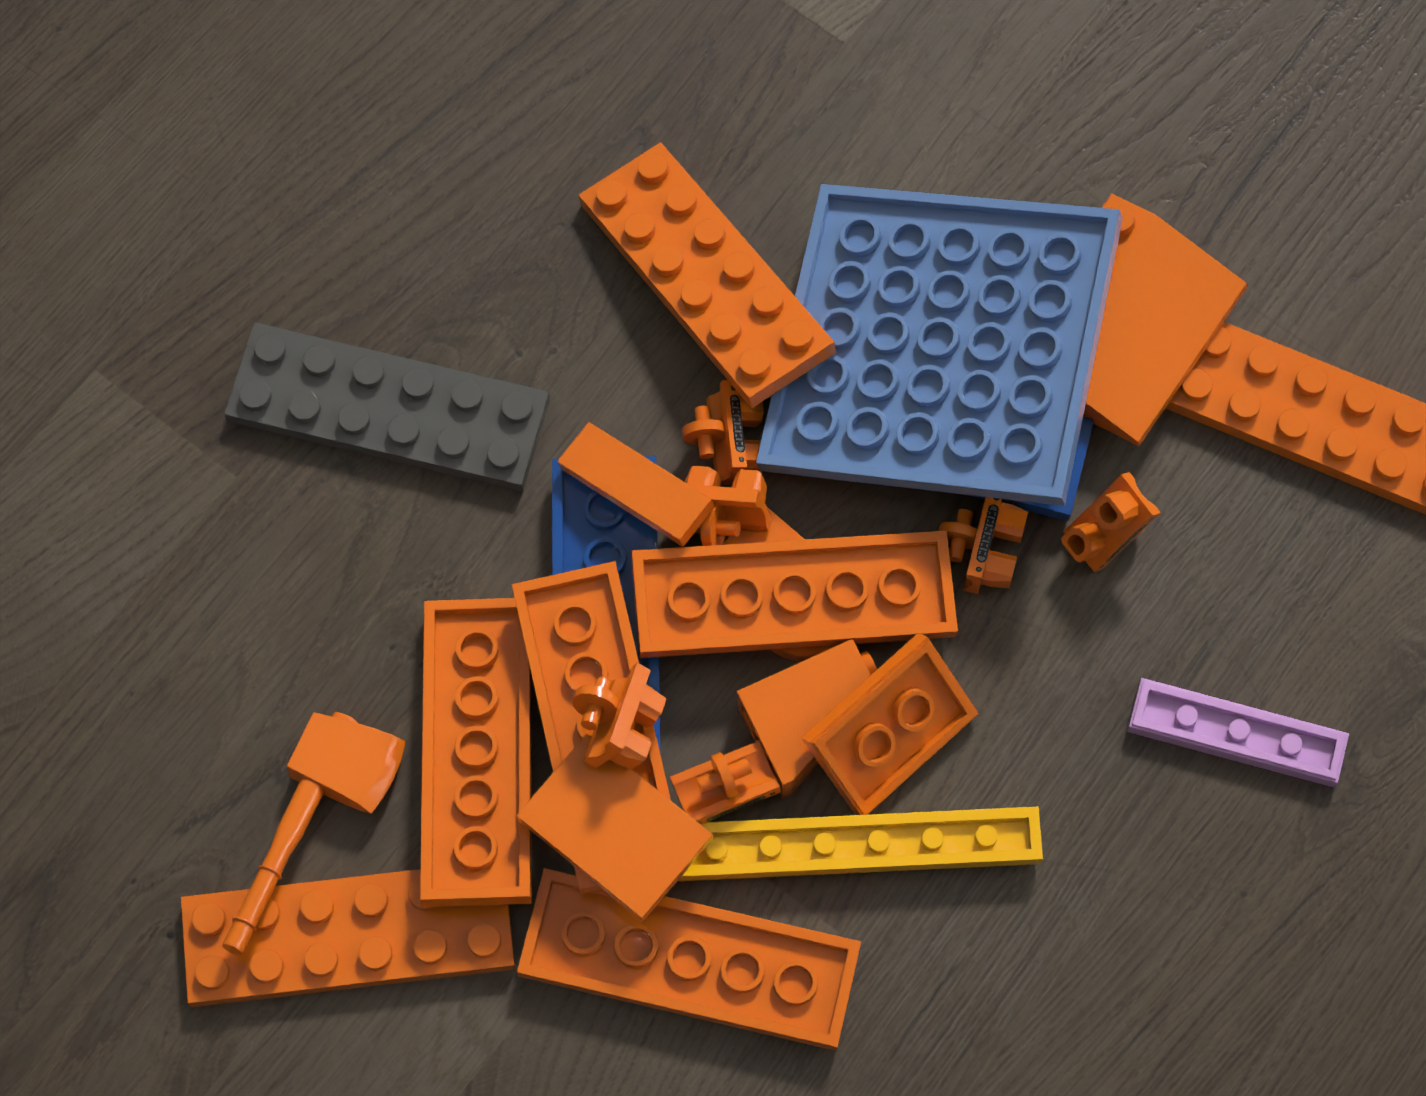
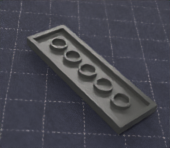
(388, 406)

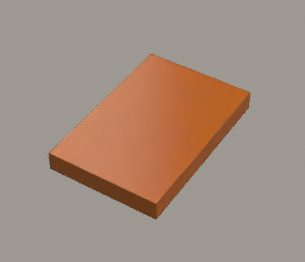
(890, 725)
(615, 829)

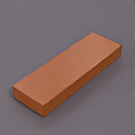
(636, 484)

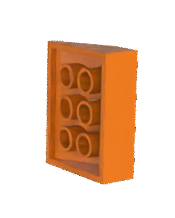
(1156, 321)

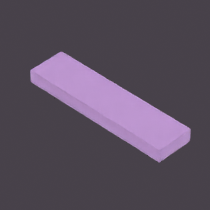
(1238, 732)

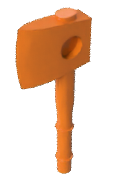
(331, 760)

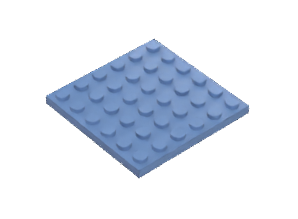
(954, 339)

